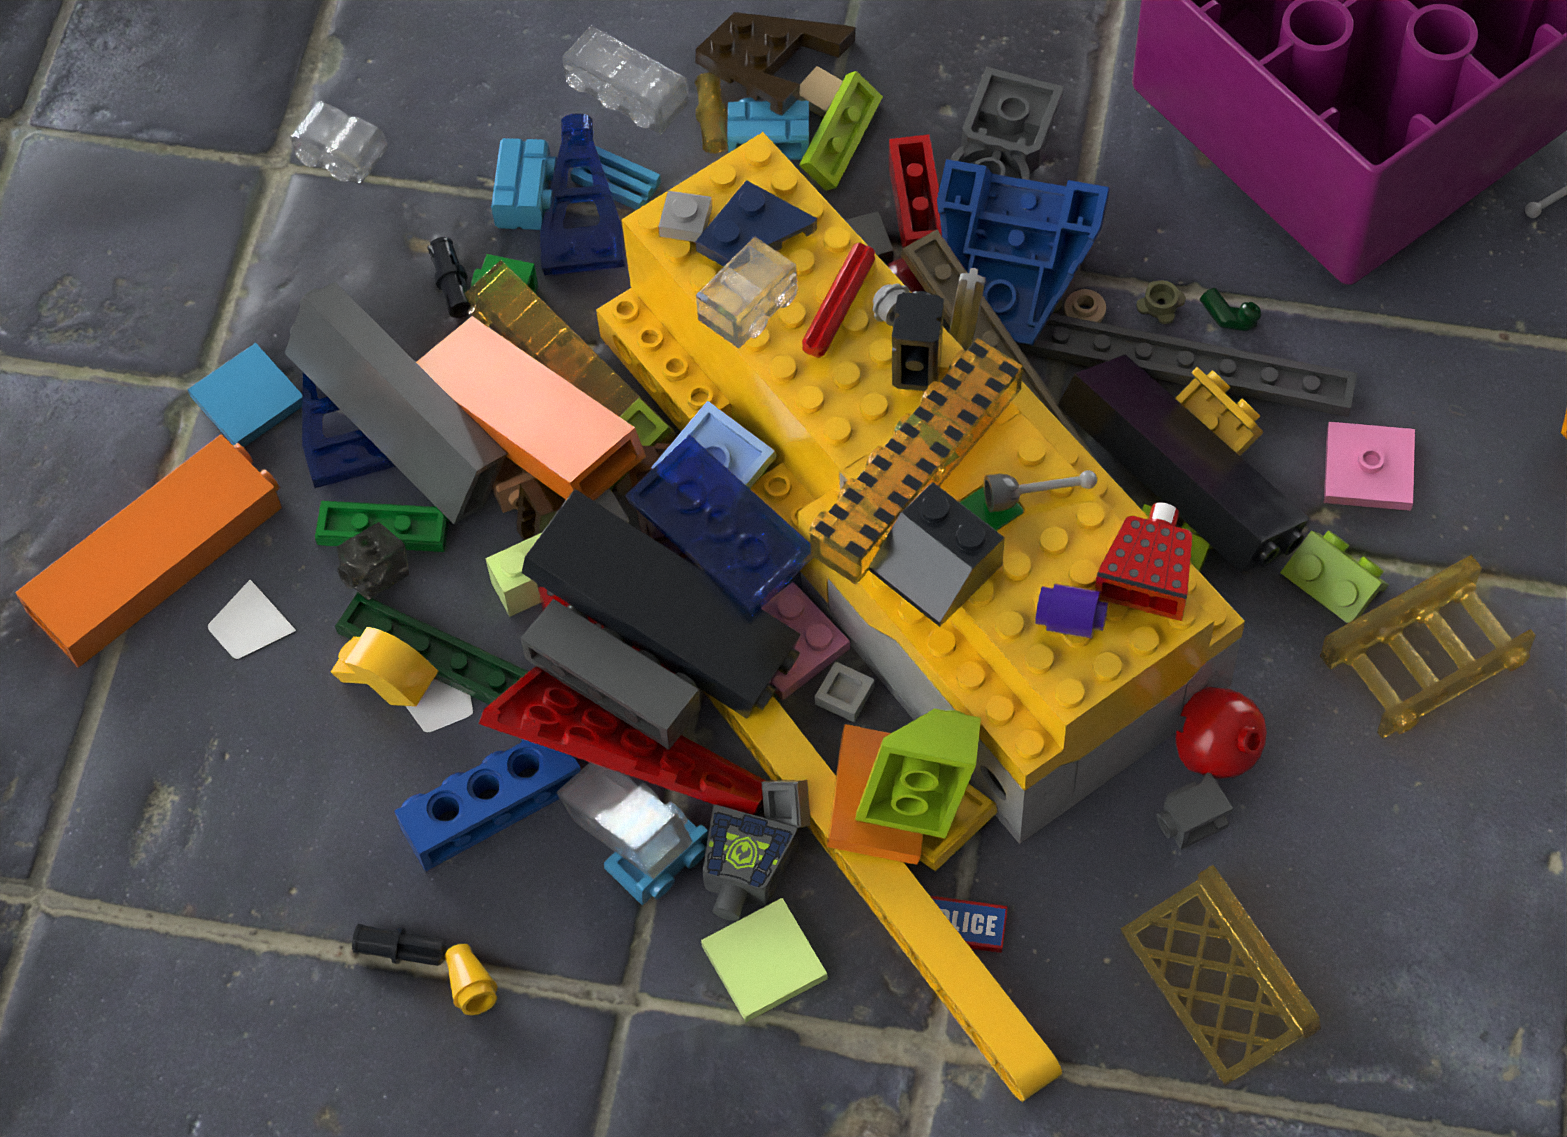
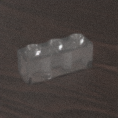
(625, 80)
(626, 817)

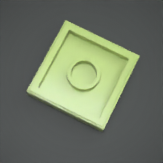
(764, 959)

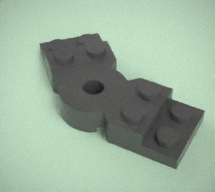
(1009, 123)

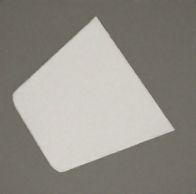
(249, 622)
(441, 707)

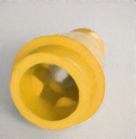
(470, 982)

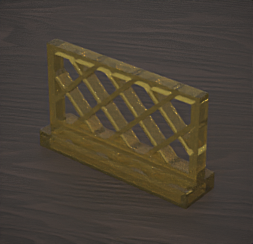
(1255, 954)

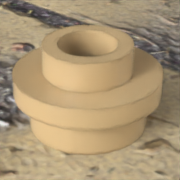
(1087, 298)

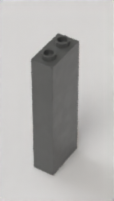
(394, 402)

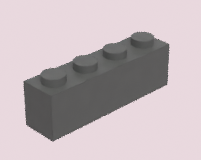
(612, 673)

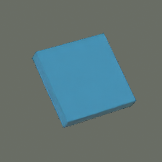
(246, 396)

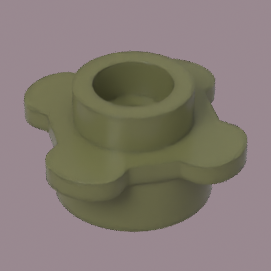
(1164, 292)

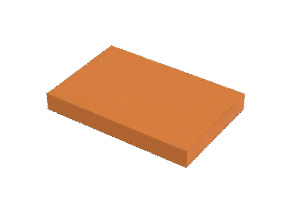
(855, 762)

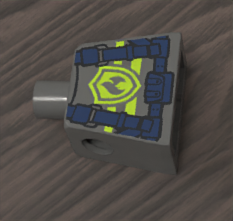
(745, 859)

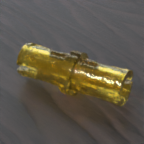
(711, 113)

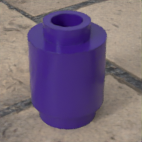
(1071, 610)

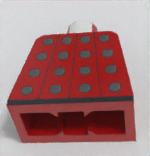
(1148, 564)

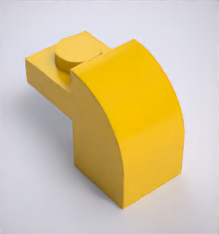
(386, 666)

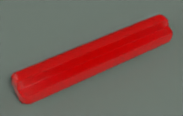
(838, 300)

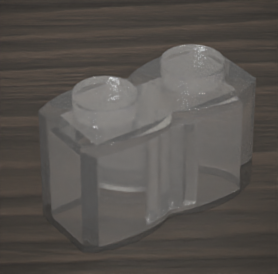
(339, 143)

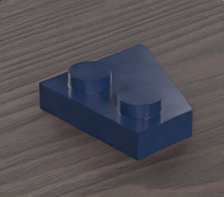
(749, 215)

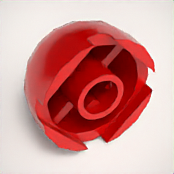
(1221, 733)

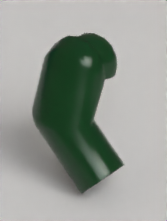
(1230, 317)

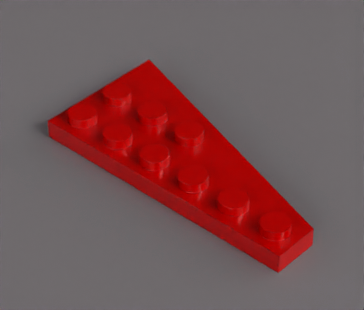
(566, 721)

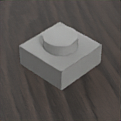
(684, 216)
(844, 691)

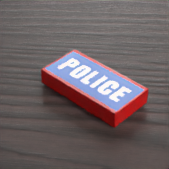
(977, 922)

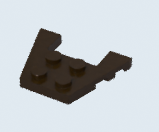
(757, 46)

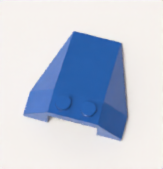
(1020, 238)

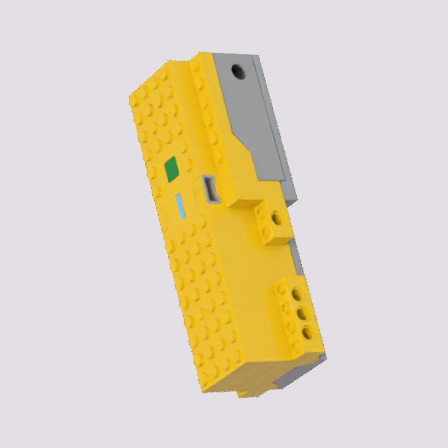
(1051, 704)

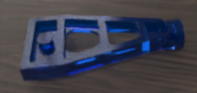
(587, 246)
(339, 456)

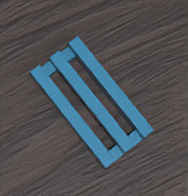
(621, 173)

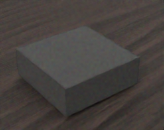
(786, 802)

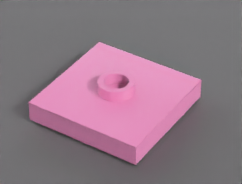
(1369, 466)

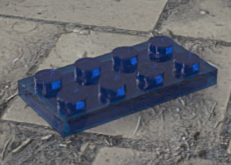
(721, 525)

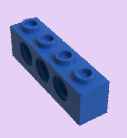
(479, 818)

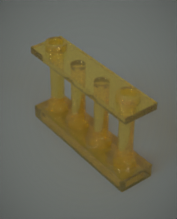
(1423, 605)

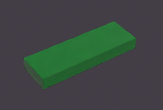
(416, 526)

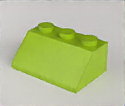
(922, 773)

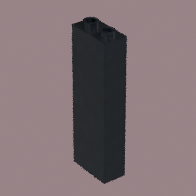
(1184, 463)
(661, 604)

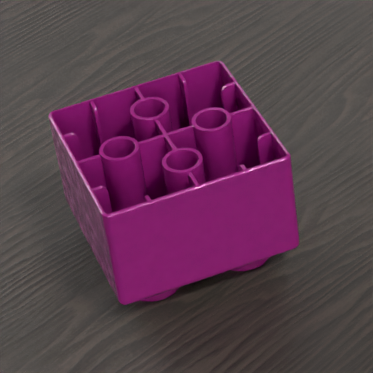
(1358, 113)

